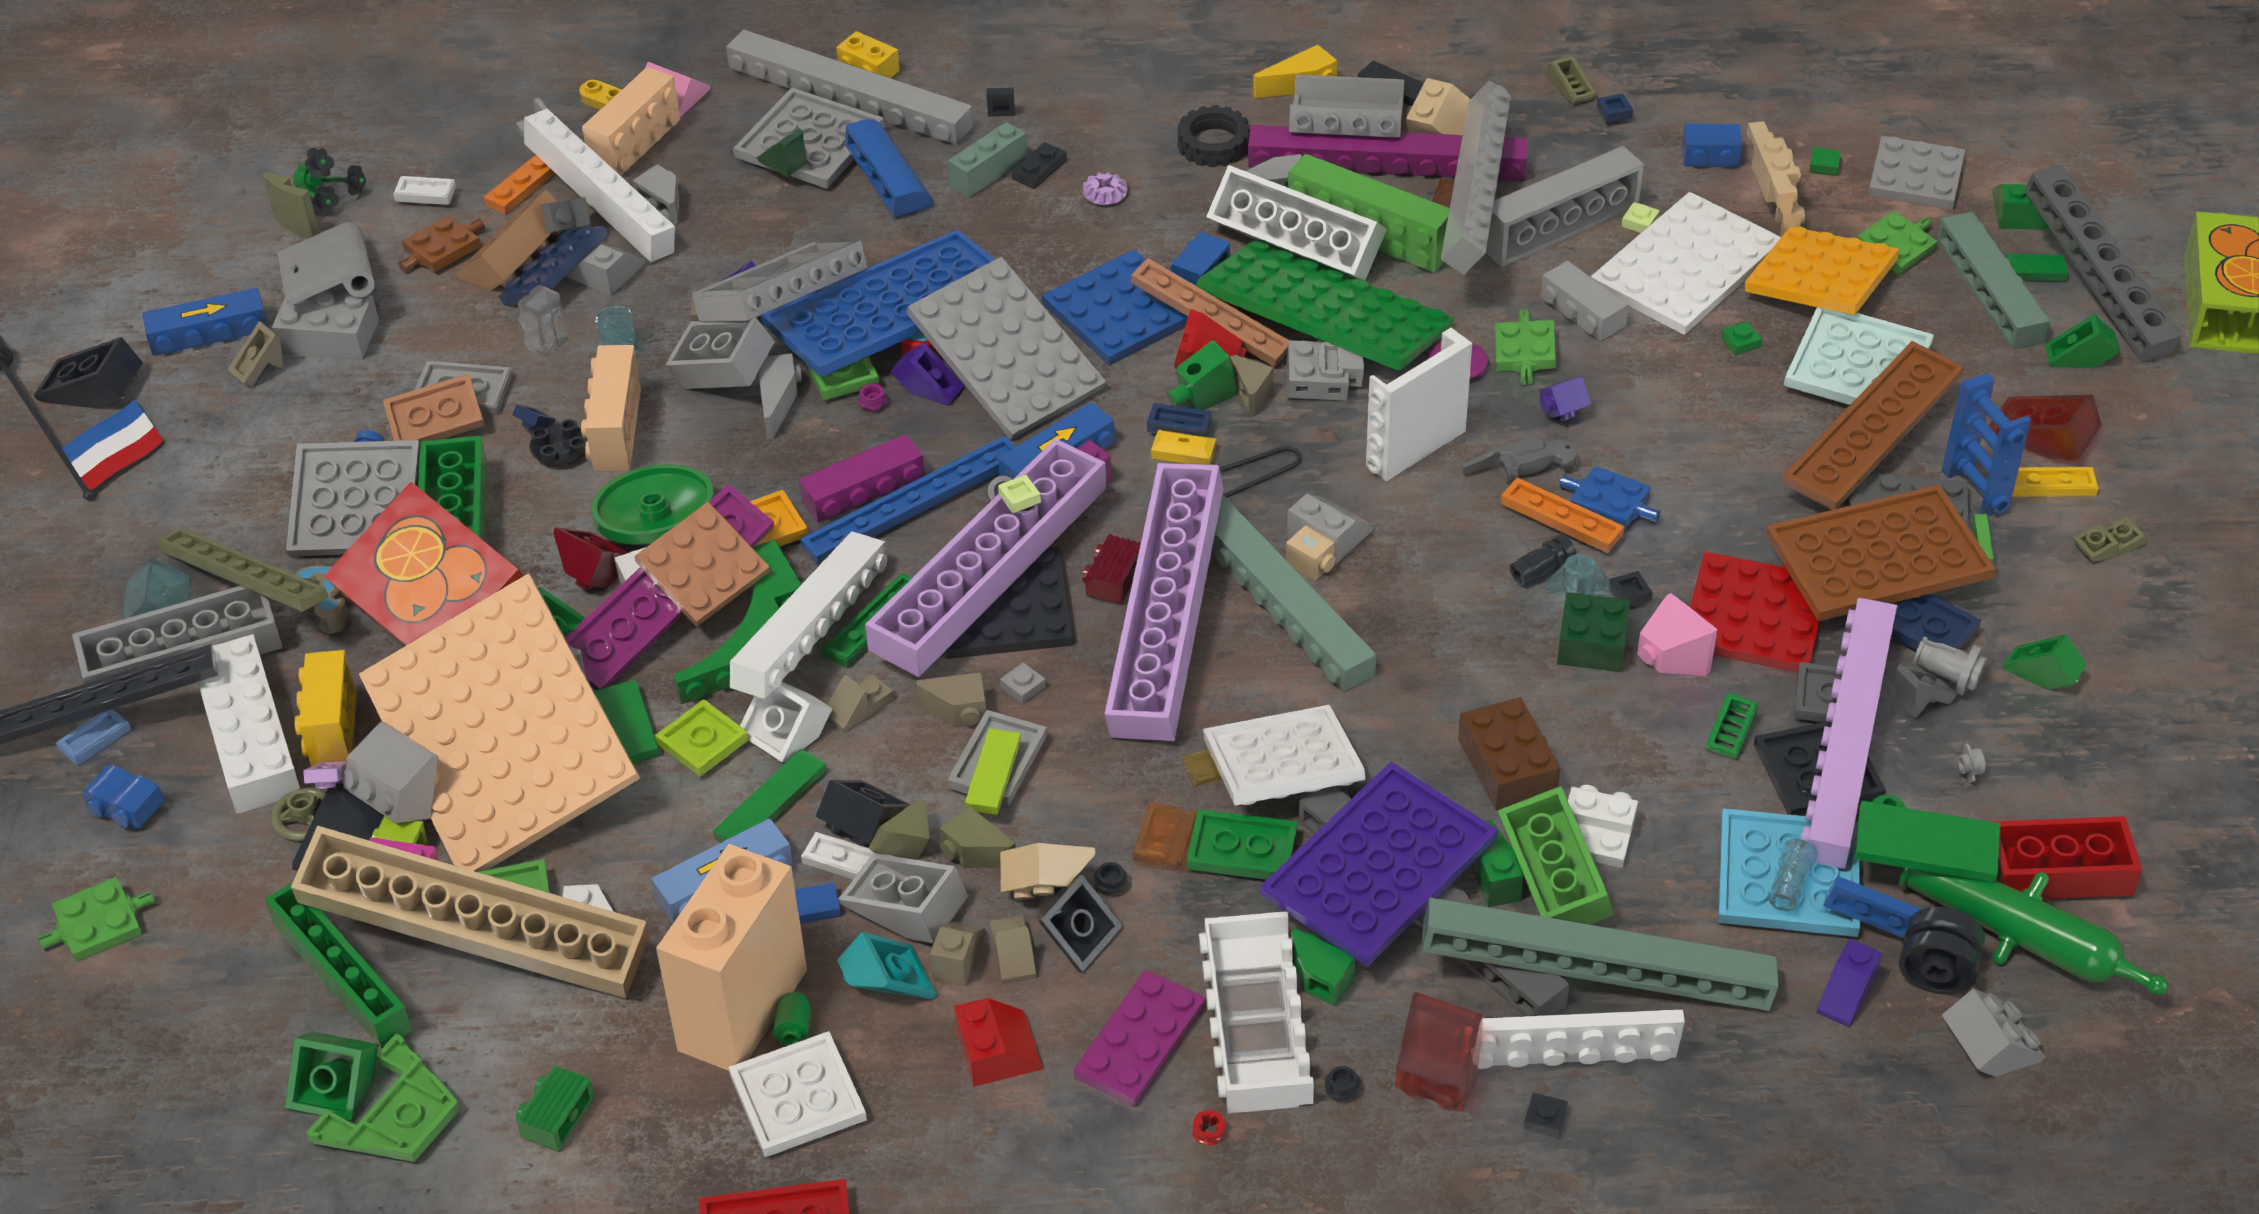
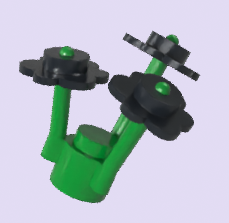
(317, 170)

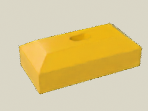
(1183, 448)

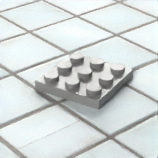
(1916, 172)

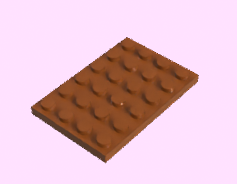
(1879, 551)

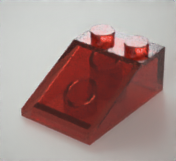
(2059, 423)
(1439, 1052)

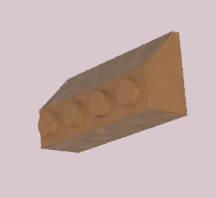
(510, 246)

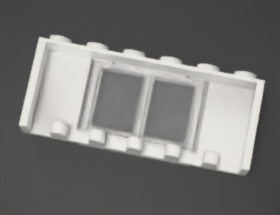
(1255, 1013)

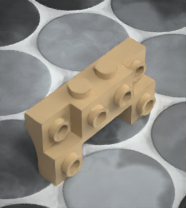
(1776, 175)

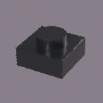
(1000, 102)
(1631, 587)
(1545, 1115)

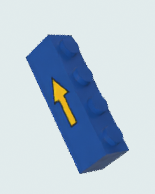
(203, 321)
(1075, 430)

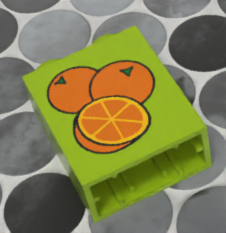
(2223, 282)

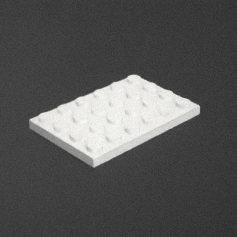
(1686, 262)

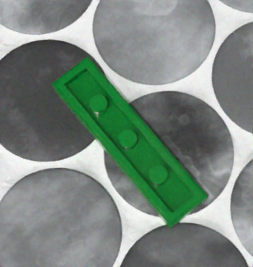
(851, 641)
(774, 795)

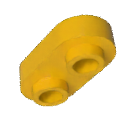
(597, 94)

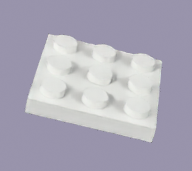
(797, 1094)

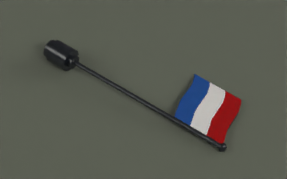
(102, 449)

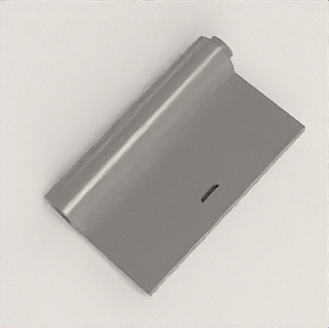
(326, 261)

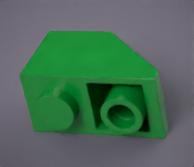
(1321, 967)

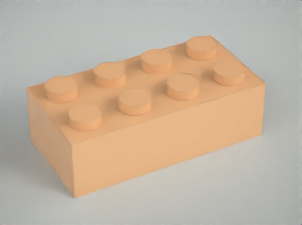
(633, 120)
(612, 408)

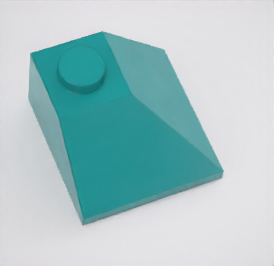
(885, 967)

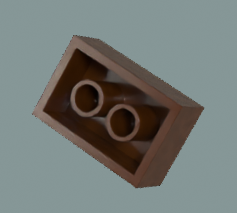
(1508, 752)

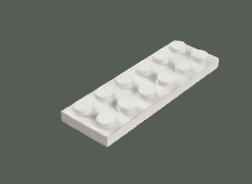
(1581, 1038)

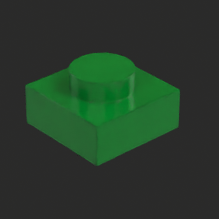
(1741, 338)

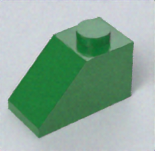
(2083, 345)
(2047, 662)

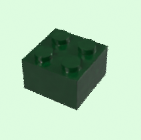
(1593, 632)

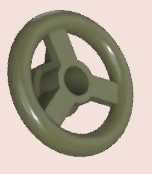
(301, 809)

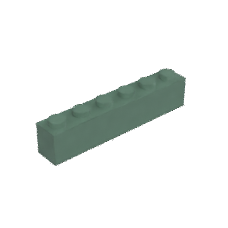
(1993, 280)

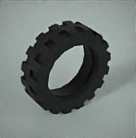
(1213, 153)

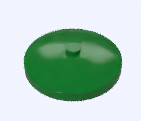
(649, 502)

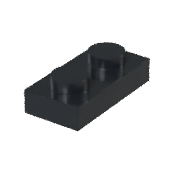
(1039, 165)

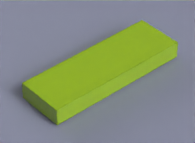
(993, 771)

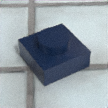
(1614, 108)
(532, 417)

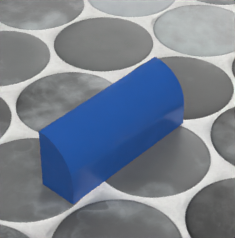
(886, 168)

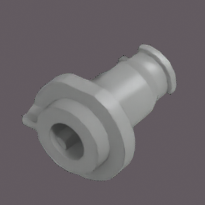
(1951, 663)

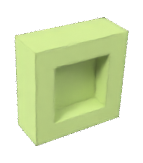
(1639, 217)
(1019, 493)

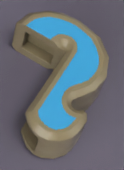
(332, 610)

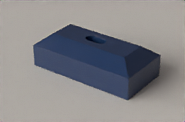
(1179, 419)

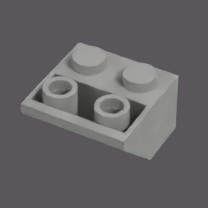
(1993, 1033)

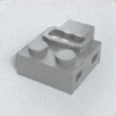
(1320, 368)

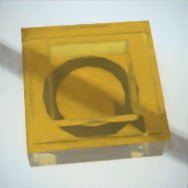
(1200, 768)

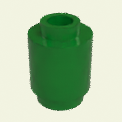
(792, 1018)

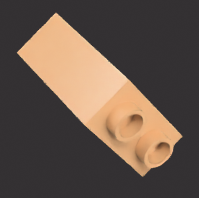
(732, 957)

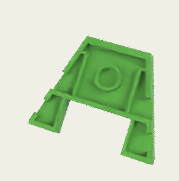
(402, 1119)

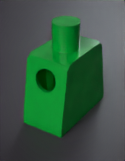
(1204, 379)

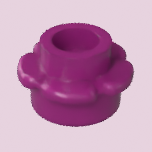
(872, 397)

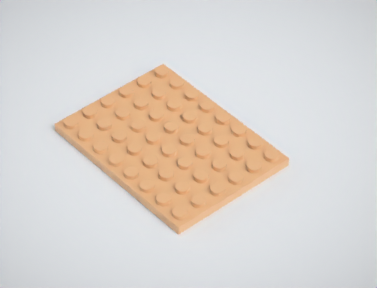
(509, 723)

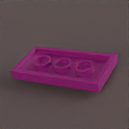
(1139, 1038)

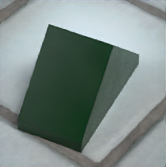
(786, 155)

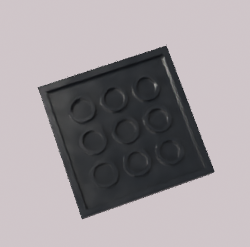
(1025, 616)

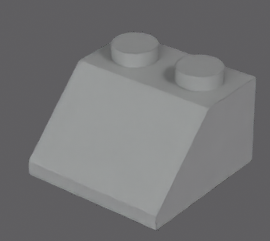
(1329, 520)

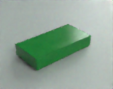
(2039, 266)

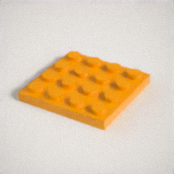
(1822, 270)

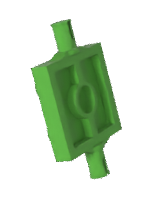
(1902, 234)
(1525, 346)
(96, 919)

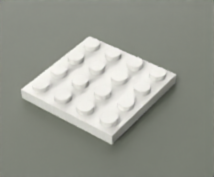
(1283, 755)

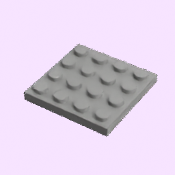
(823, 132)
(344, 490)

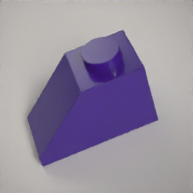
(927, 375)
(1850, 982)

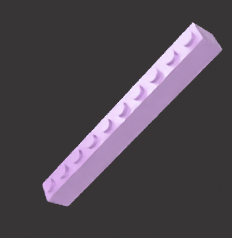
(1851, 731)

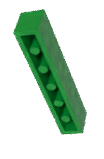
(339, 966)

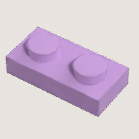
(325, 774)

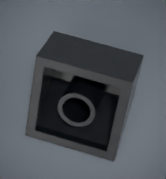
(857, 809)

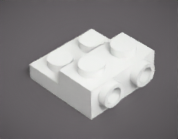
(1604, 822)

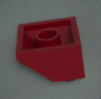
(587, 557)

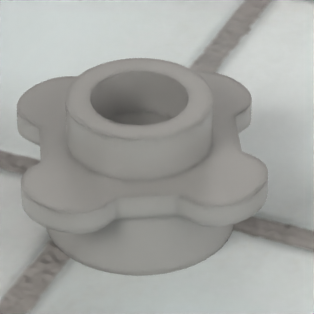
(1971, 762)

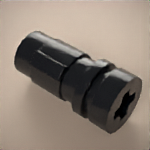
(1542, 560)

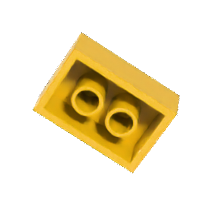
(326, 707)

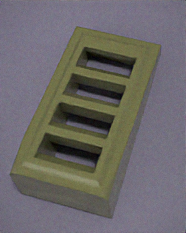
(1569, 65)

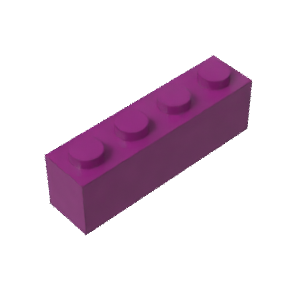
(861, 478)

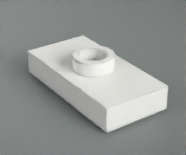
(424, 190)

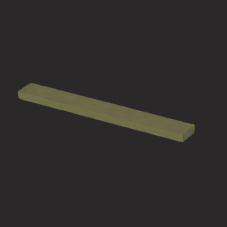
(242, 569)

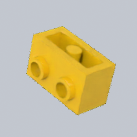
(869, 55)

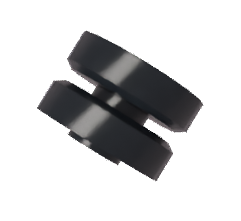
(1941, 950)

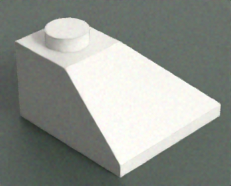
(785, 721)

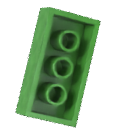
(1555, 859)

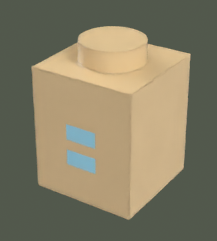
(1310, 553)

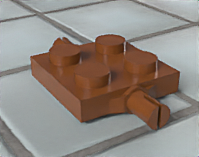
(441, 244)

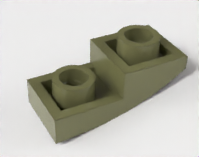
(2110, 542)

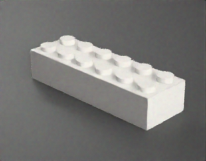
(1296, 223)
(247, 727)

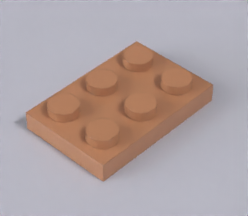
(434, 411)

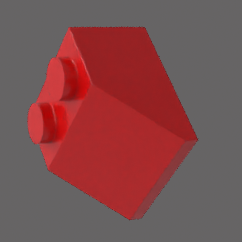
(995, 1041)

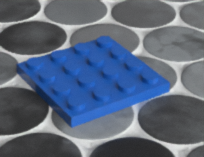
(1111, 311)

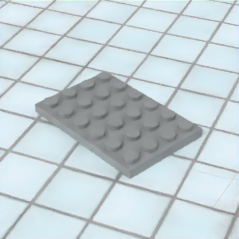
(1006, 348)

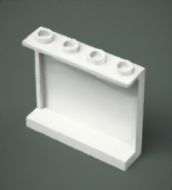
(1419, 409)

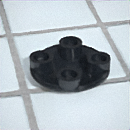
(558, 443)

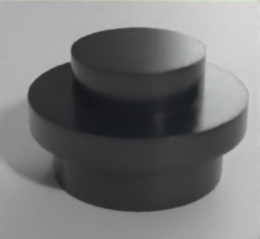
(1110, 878)
(1342, 1083)

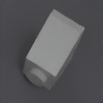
(660, 190)

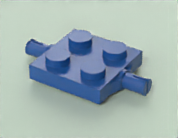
(1611, 496)

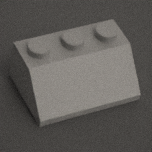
(392, 774)

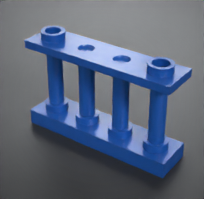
(1964, 444)

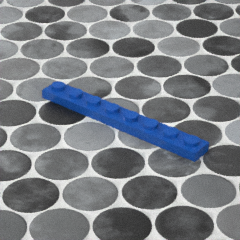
(909, 499)

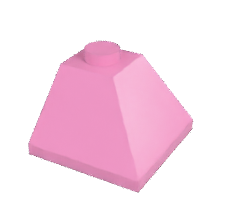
(1677, 640)

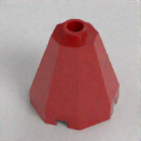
(1201, 331)

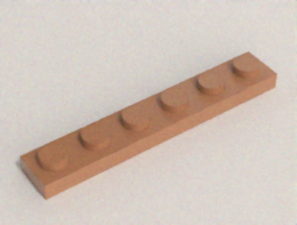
(1186, 296)

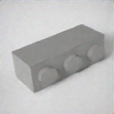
(1584, 300)

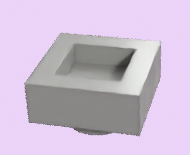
(1022, 683)

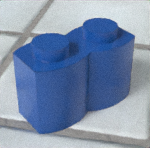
(123, 797)

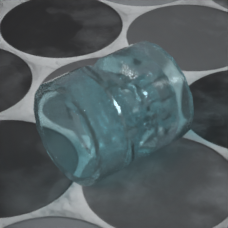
(616, 327)

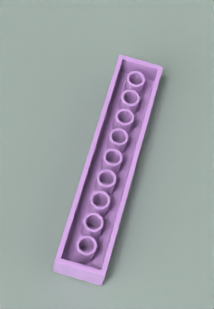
(983, 561)
(1164, 603)

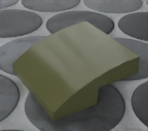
(291, 205)

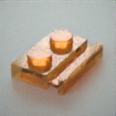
(1164, 836)

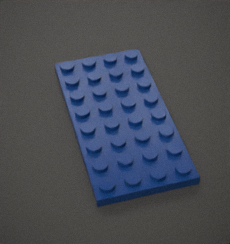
(870, 307)

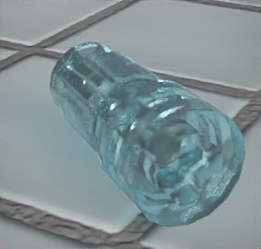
(1794, 868)

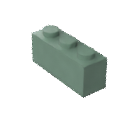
(987, 159)

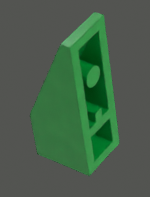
(1499, 872)

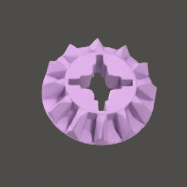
(1105, 195)

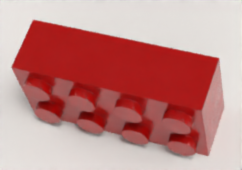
(2076, 853)

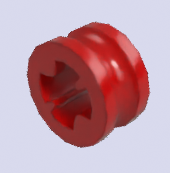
(1211, 1117)

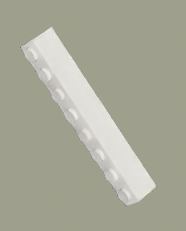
(600, 184)
(807, 615)

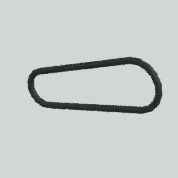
(1267, 476)

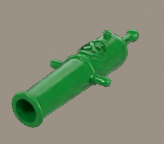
(2034, 925)

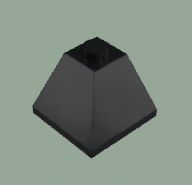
(1078, 921)

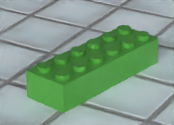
(1412, 223)

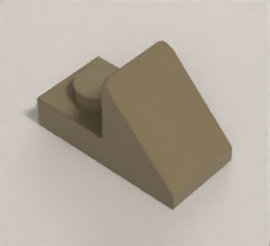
(259, 349)
(857, 701)
(1013, 949)

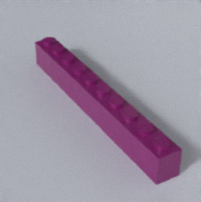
(1409, 155)

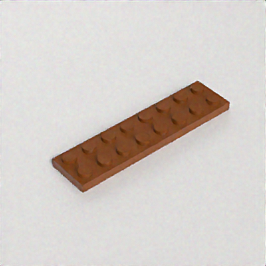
(1872, 425)

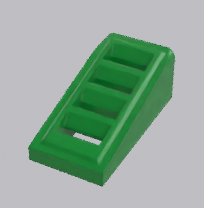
(1738, 706)

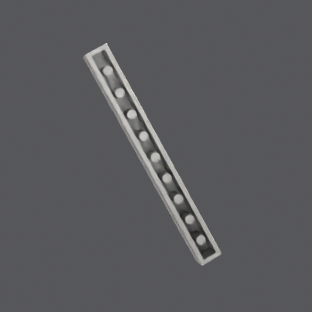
(851, 86)
(1476, 178)

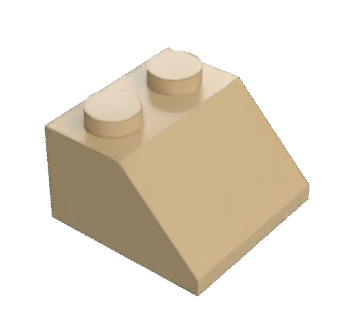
(1438, 109)
(1041, 868)

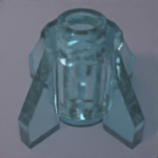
(1580, 576)

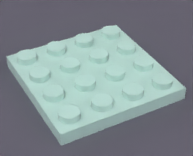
(1847, 353)

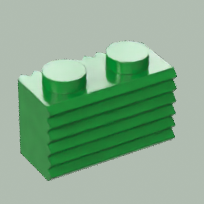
(555, 1107)

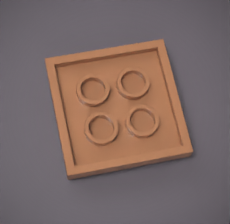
(702, 564)

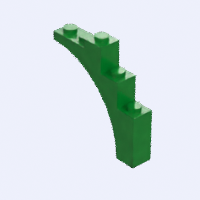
(768, 596)

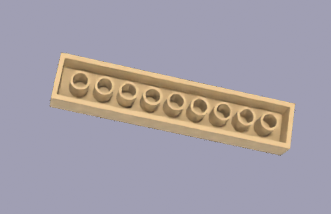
(471, 911)

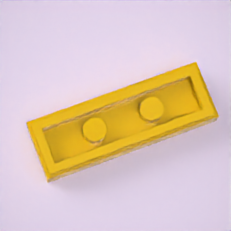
(2055, 482)

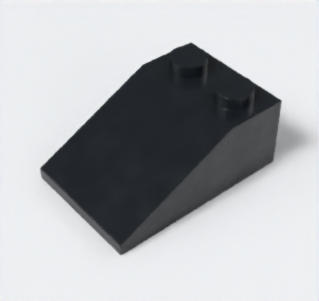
(92, 375)

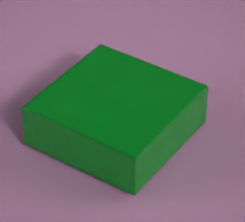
(1825, 161)

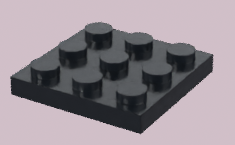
(1791, 764)

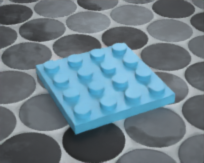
(1748, 866)

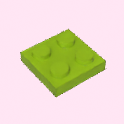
(701, 737)

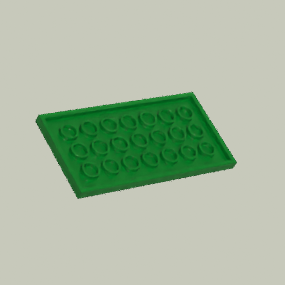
(1326, 304)

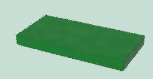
(1927, 841)

